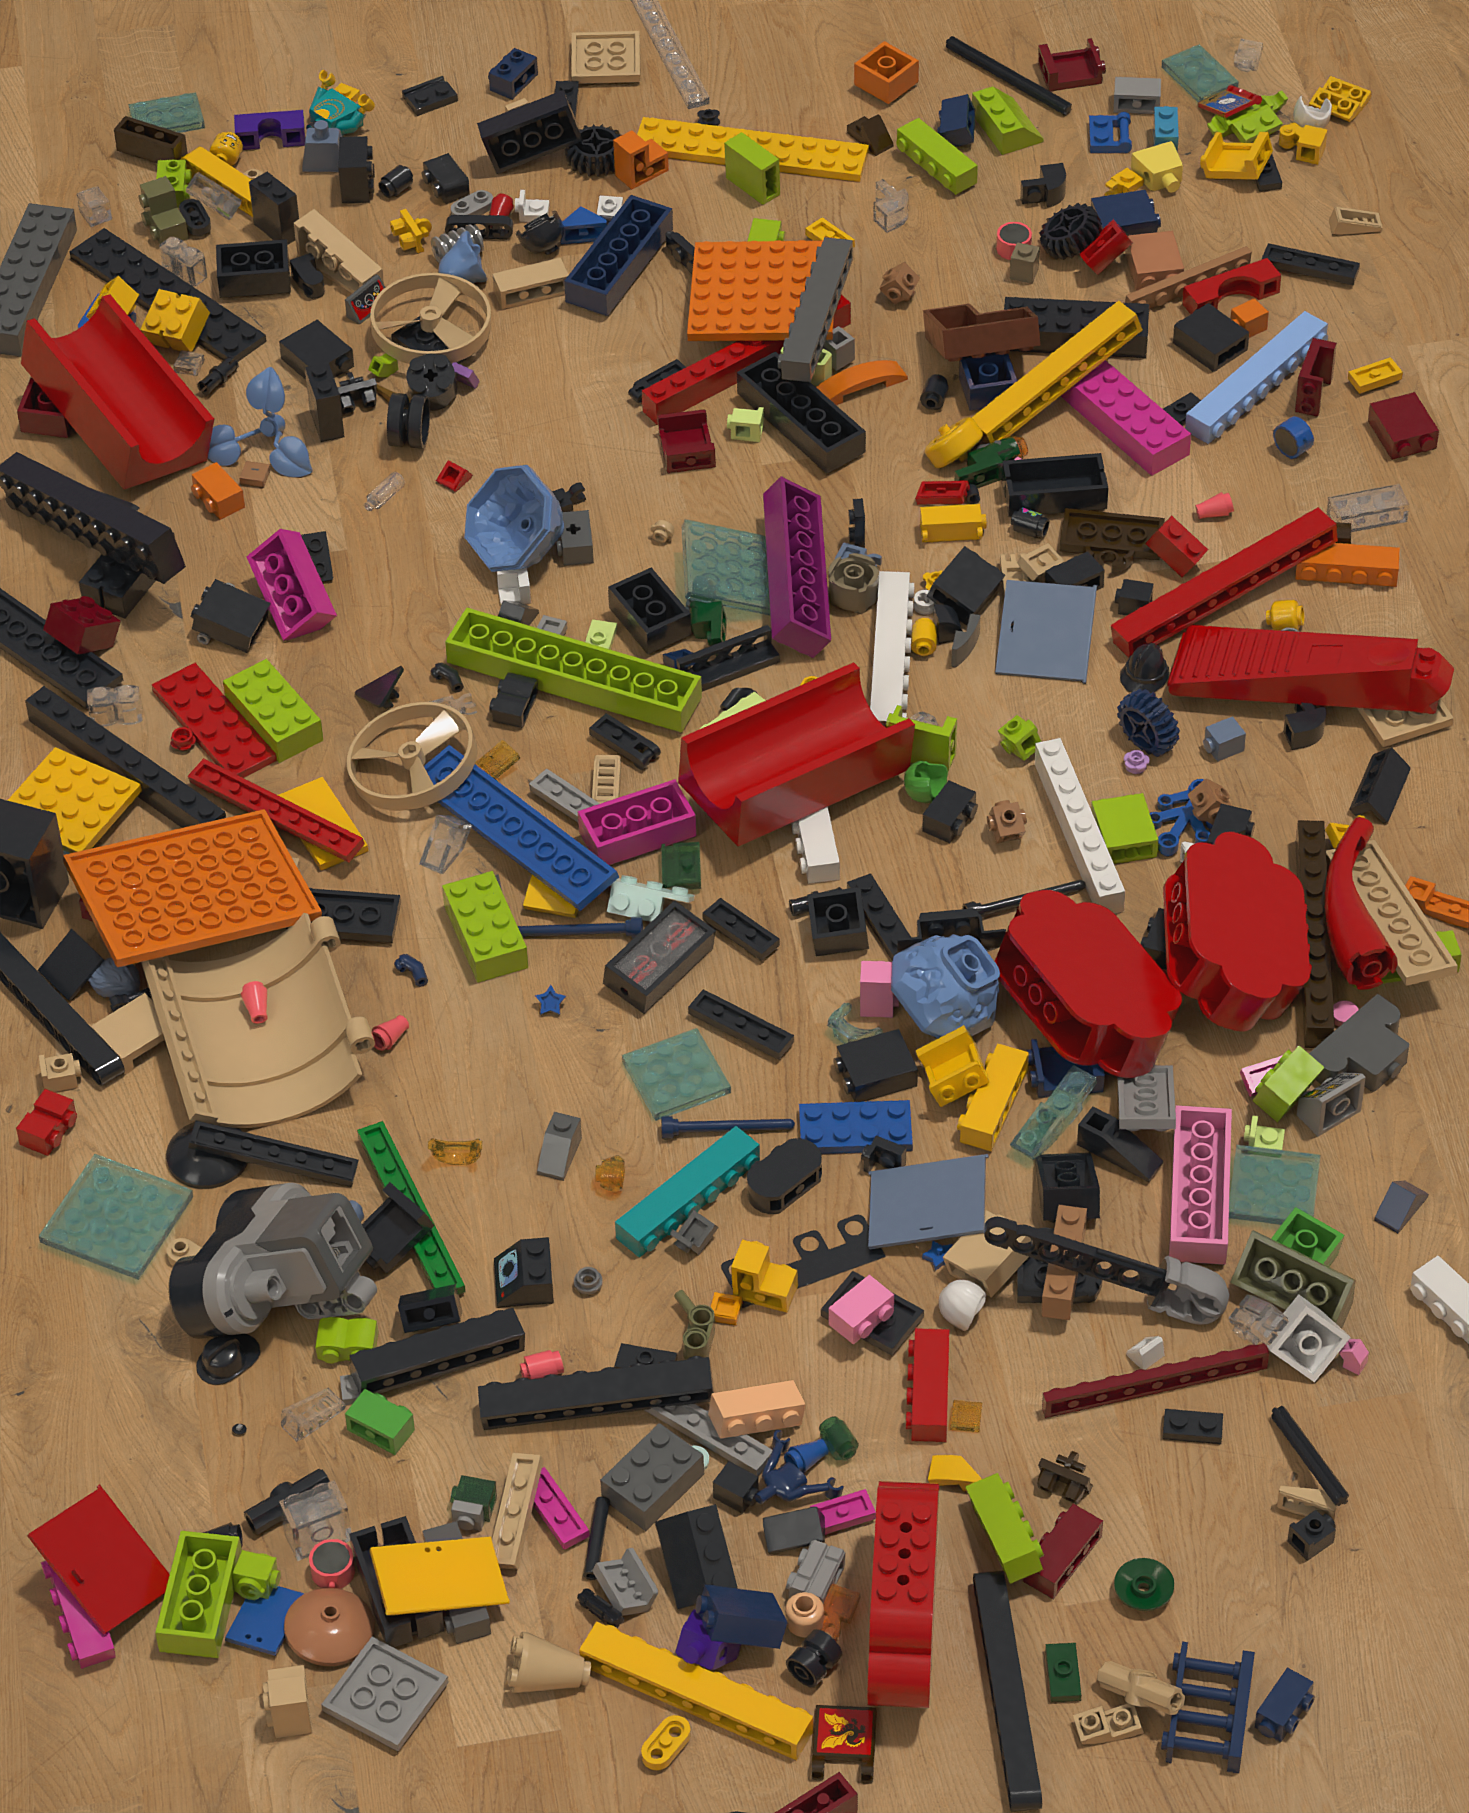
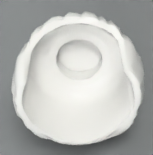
(1312, 116)
(961, 1302)

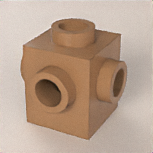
(899, 283)
(1207, 800)
(1007, 821)

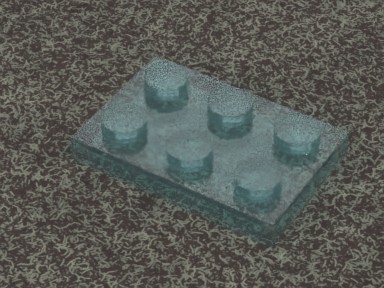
(1198, 73)
(174, 113)

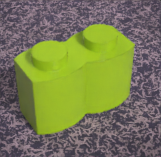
(342, 1337)

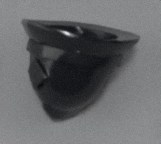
(1145, 669)

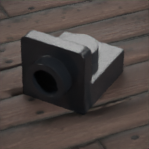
(883, 1152)

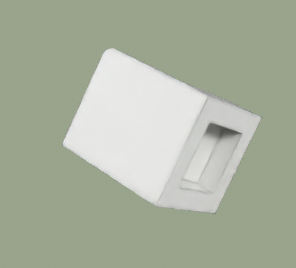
(514, 585)

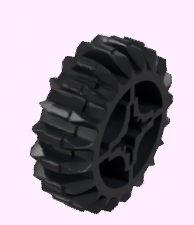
(595, 152)
(1070, 231)

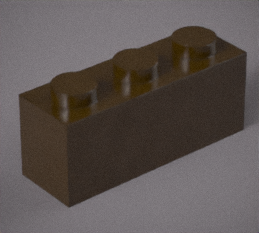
(149, 141)

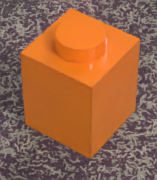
(1251, 317)

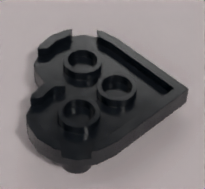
(1032, 1277)

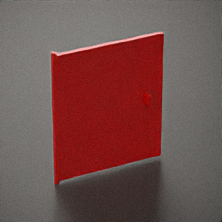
(101, 1560)

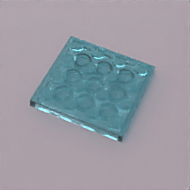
(725, 567)
(116, 1216)

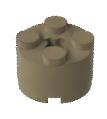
(853, 582)

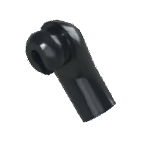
(452, 675)
(734, 697)

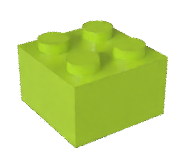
(1286, 1082)

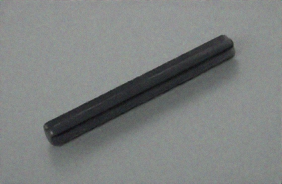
(1310, 1456)

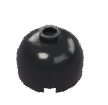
(542, 234)

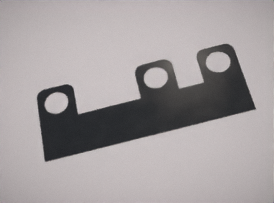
(827, 1262)

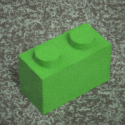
(380, 1421)

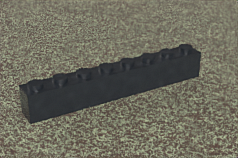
(595, 1393)

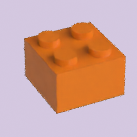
(886, 72)

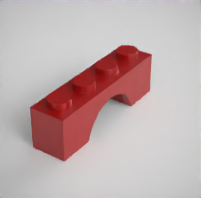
(1255, 279)

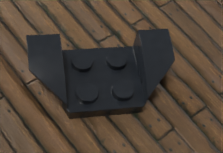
(951, 922)

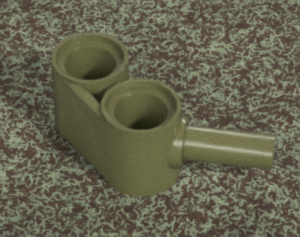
(697, 1334)

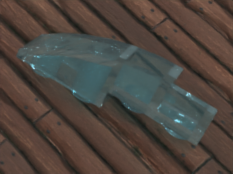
(1055, 1115)

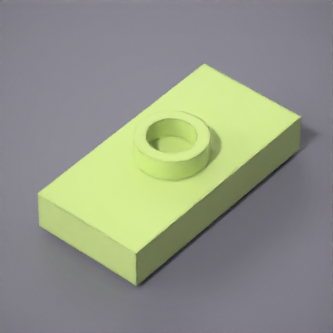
(601, 633)

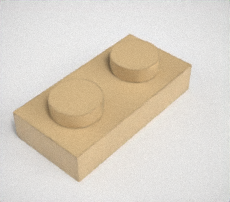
(1038, 561)

